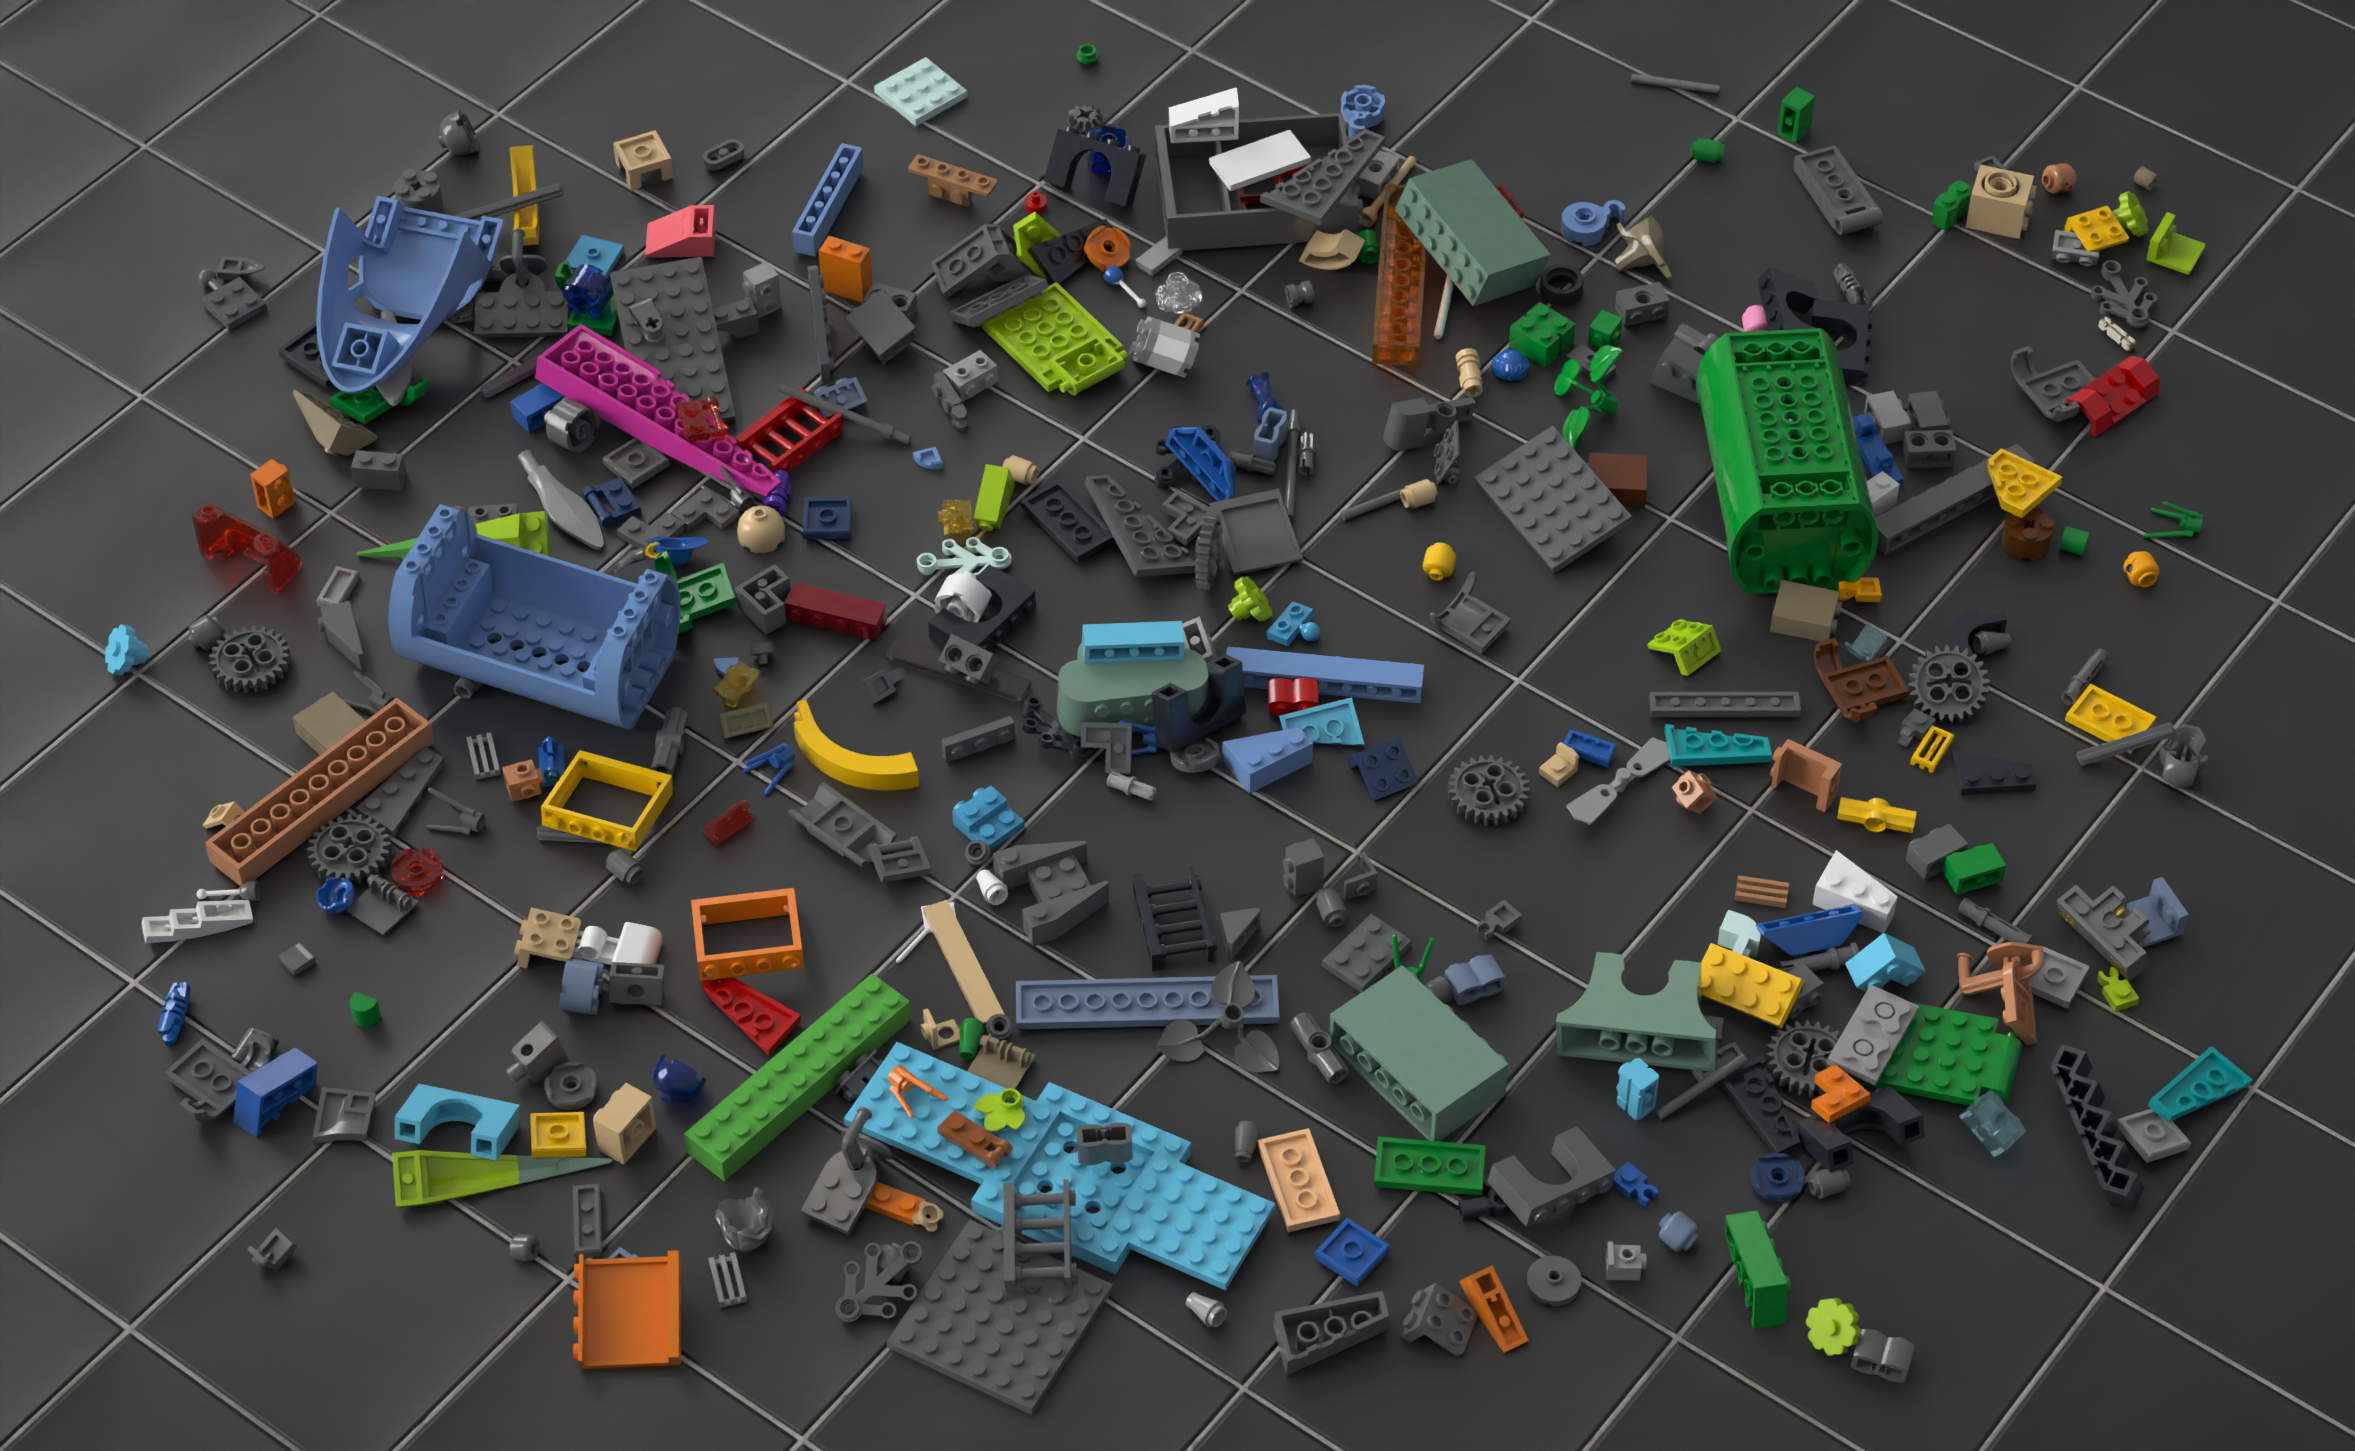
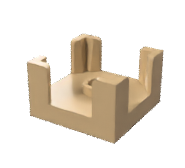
(642, 155)

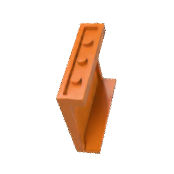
(628, 1312)

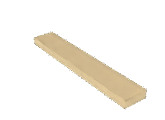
(962, 961)

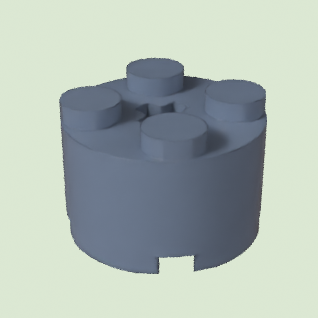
(581, 986)

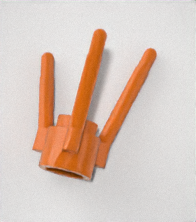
(905, 1081)

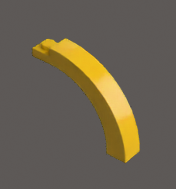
(525, 181)
(855, 769)

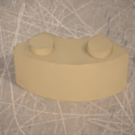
(1332, 250)

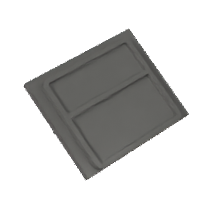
(1257, 532)

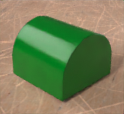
(2074, 541)
(364, 1010)

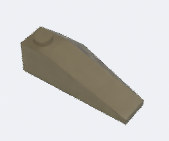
(332, 427)

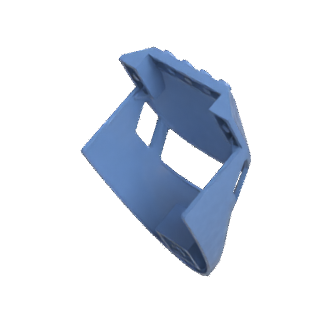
(409, 263)

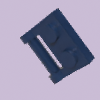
(618, 498)

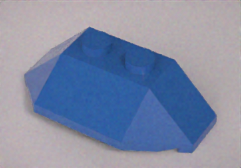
(1204, 460)
(1812, 931)

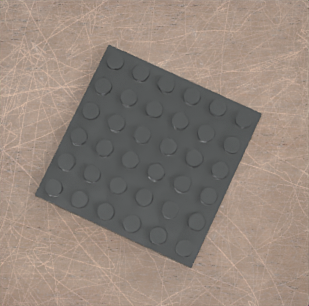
(995, 1338)

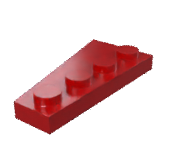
(752, 1011)

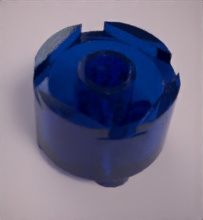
(1098, 161)
(588, 291)

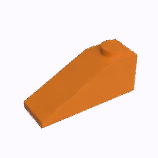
(1494, 1308)

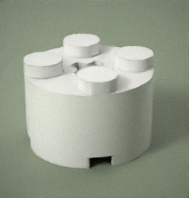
(963, 596)

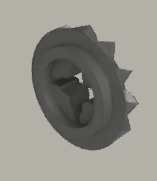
(1083, 124)

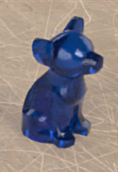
(1262, 390)

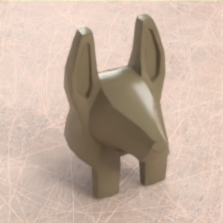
(1644, 247)

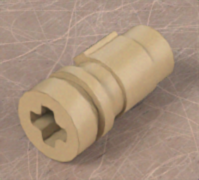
(1469, 369)

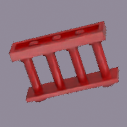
(784, 416)

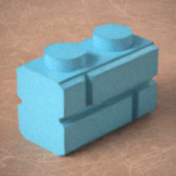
(1637, 1088)

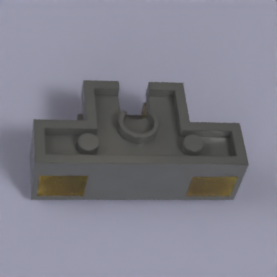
(2108, 927)

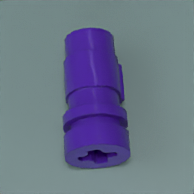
(779, 496)

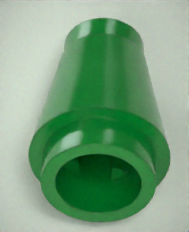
(970, 1035)

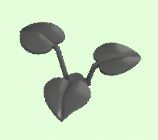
(1236, 990)

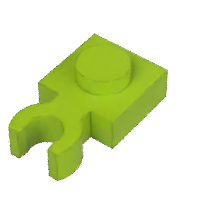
(2117, 993)

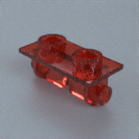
(729, 822)

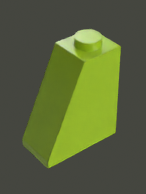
(994, 497)

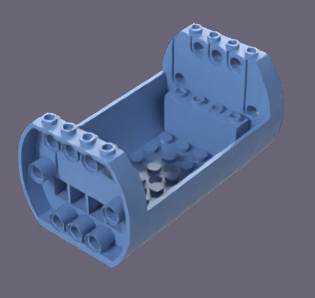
(470, 589)

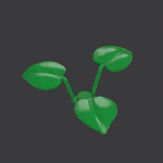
(1602, 400)

